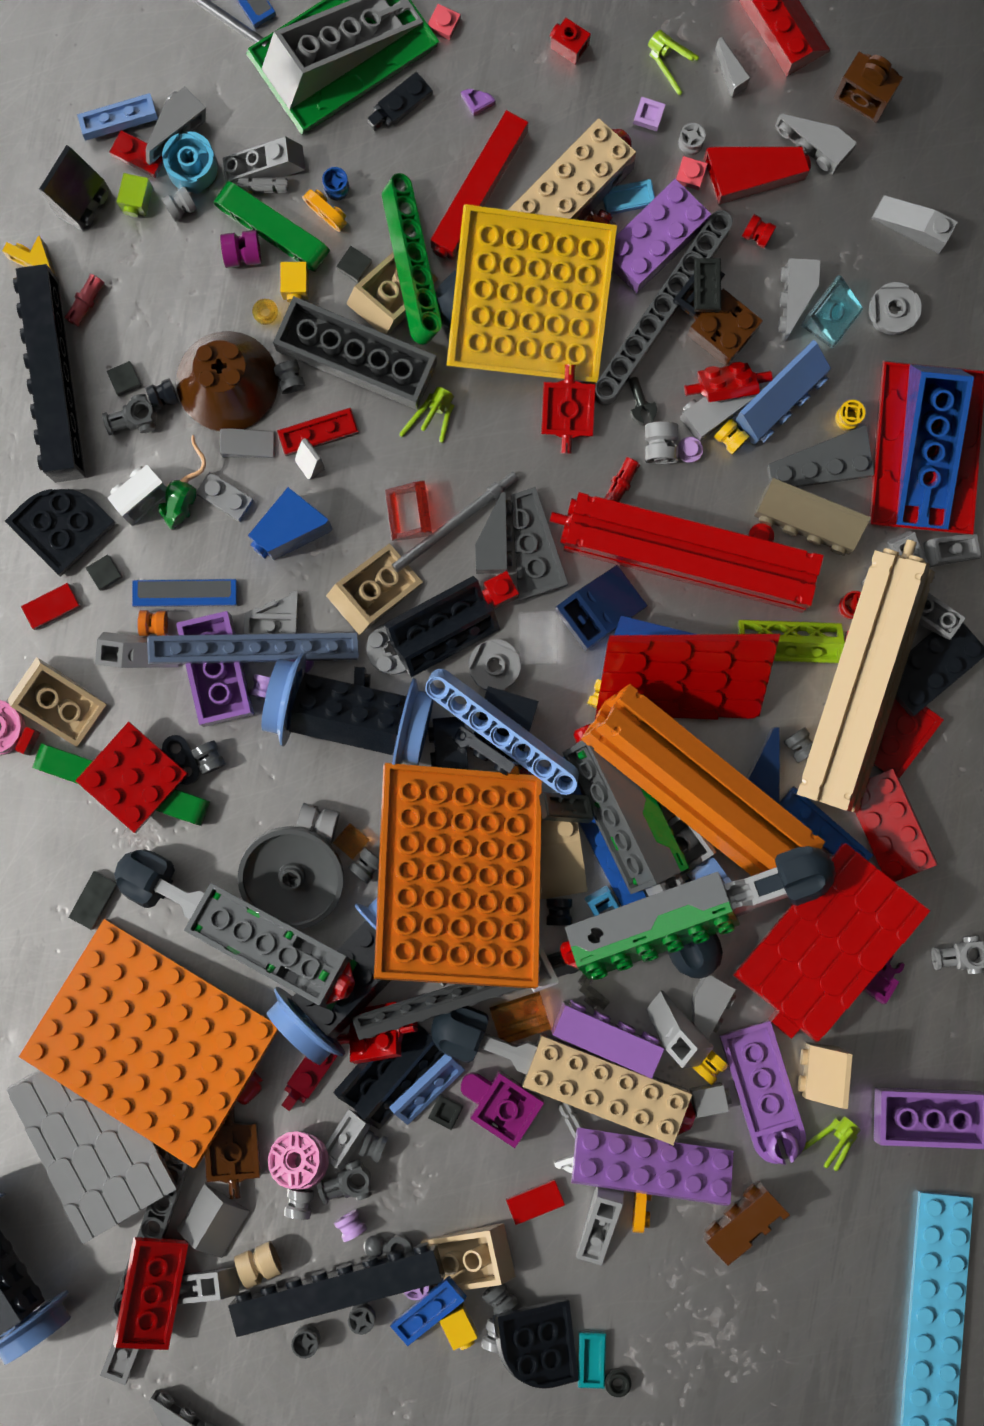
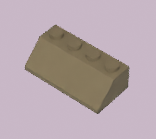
(811, 517)

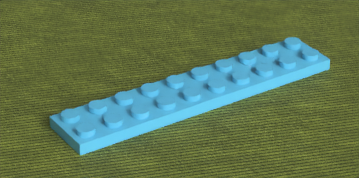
(936, 1310)

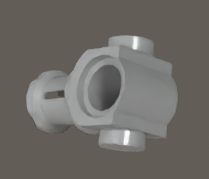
(960, 955)

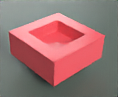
(444, 21)
(691, 173)

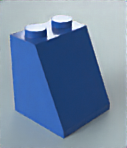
(288, 526)

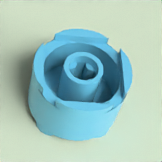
(202, 163)

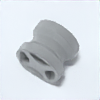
(695, 133)

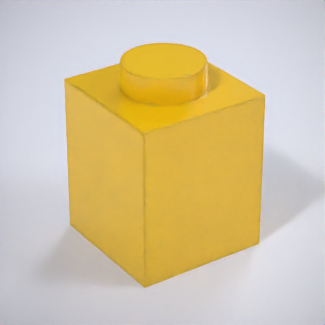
(294, 280)
(459, 1328)

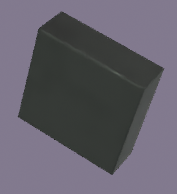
(354, 264)
(123, 378)
(104, 572)
(446, 1111)

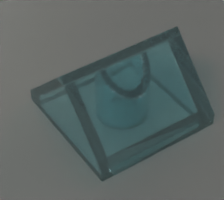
(833, 313)

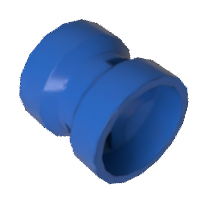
(334, 178)

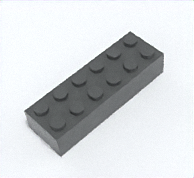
(355, 352)

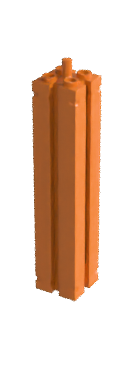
(695, 782)

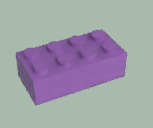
(657, 235)
(217, 688)
(606, 1039)
(929, 1118)

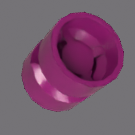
(240, 249)

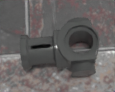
(128, 416)
(345, 1185)

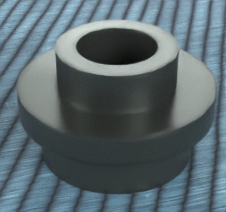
(619, 1391)

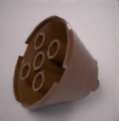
(227, 381)

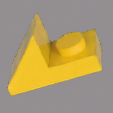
(24, 256)

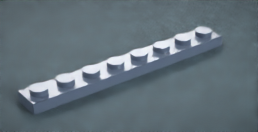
(251, 648)

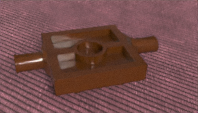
(234, 1155)

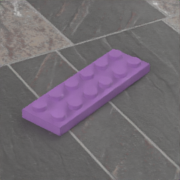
(652, 1167)

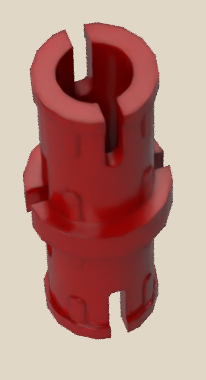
(622, 480)

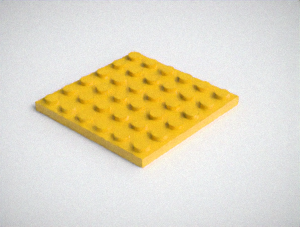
(530, 293)

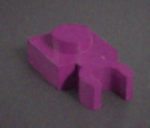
(883, 983)

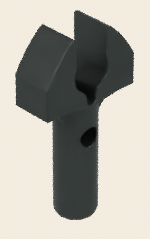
(641, 403)

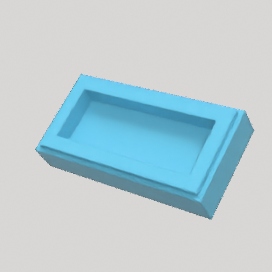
(629, 197)

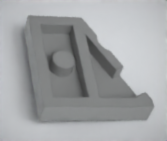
(274, 617)

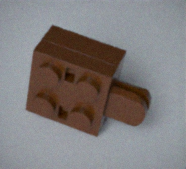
(868, 85)
(726, 331)

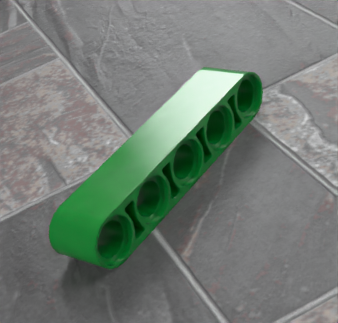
(271, 226)

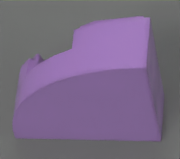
(477, 100)

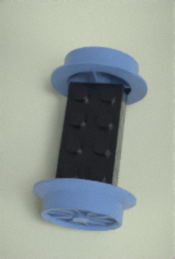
(346, 712)
(315, 1028)
(21, 1316)

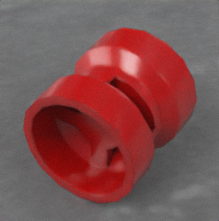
(759, 231)
(850, 599)

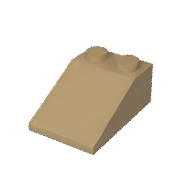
(380, 297)
(373, 589)
(56, 702)
(561, 860)
(825, 1074)
(475, 1256)

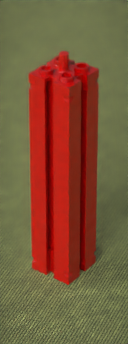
(690, 552)

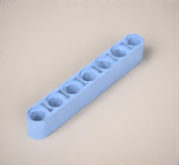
(508, 743)

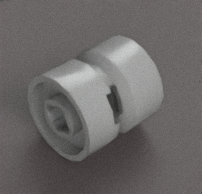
(661, 444)
(320, 822)

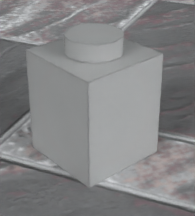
(710, 1099)

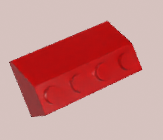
(787, 32)

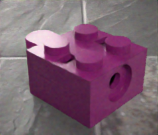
(502, 1103)

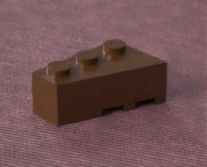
(743, 1223)

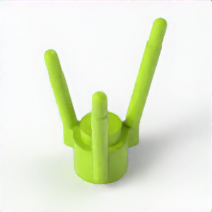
(662, 46)
(439, 402)
(845, 1132)

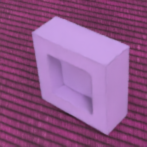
(649, 114)

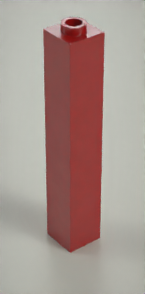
(480, 181)

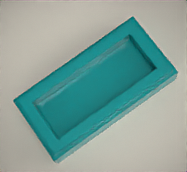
(592, 1359)

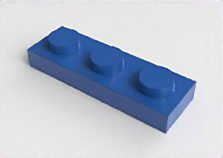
(428, 1311)

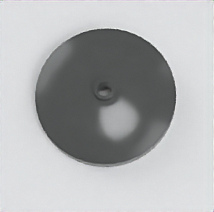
(298, 899)

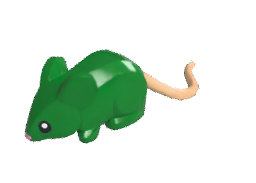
(180, 496)

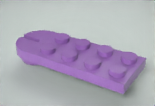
(764, 1092)

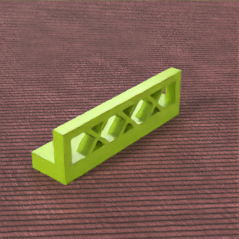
(799, 648)

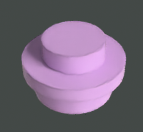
(690, 449)

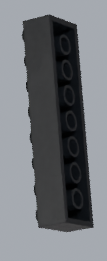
(49, 373)

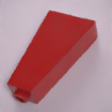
(753, 170)

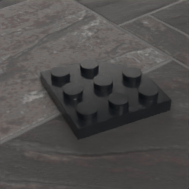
(60, 526)
(538, 1344)

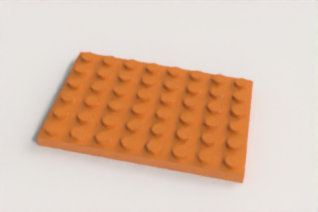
(459, 877)
(150, 1043)

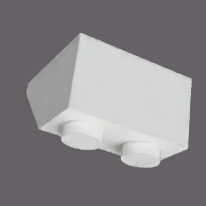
(138, 494)

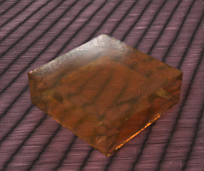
(351, 841)

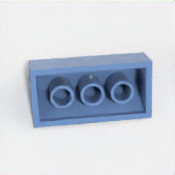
(783, 393)

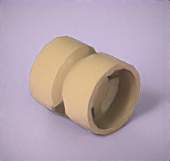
(258, 1265)

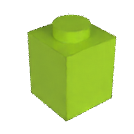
(134, 195)

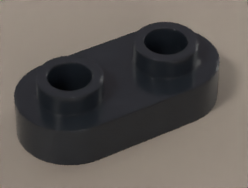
(183, 758)

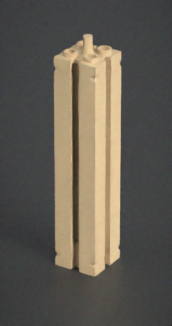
(867, 678)

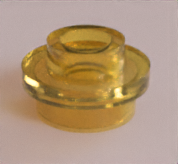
(265, 304)

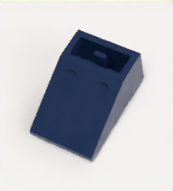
(597, 607)

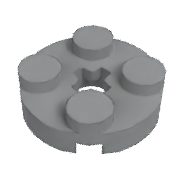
(885, 320)
(488, 652)
(383, 661)

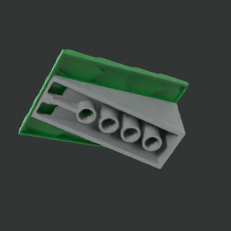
(339, 54)

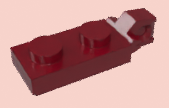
(305, 1080)

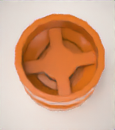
(152, 623)

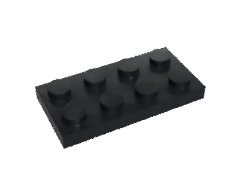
(935, 666)

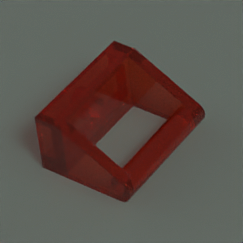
(422, 501)

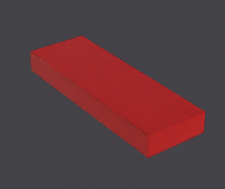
(318, 431)

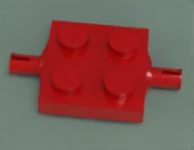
(728, 382)
(568, 409)
(379, 1047)

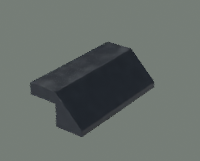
(441, 626)
(379, 1083)

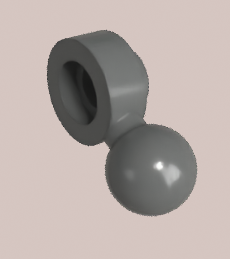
(376, 1246)

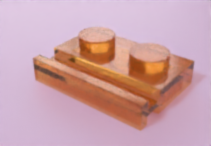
(520, 1017)

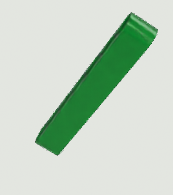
(411, 259)
(71, 766)

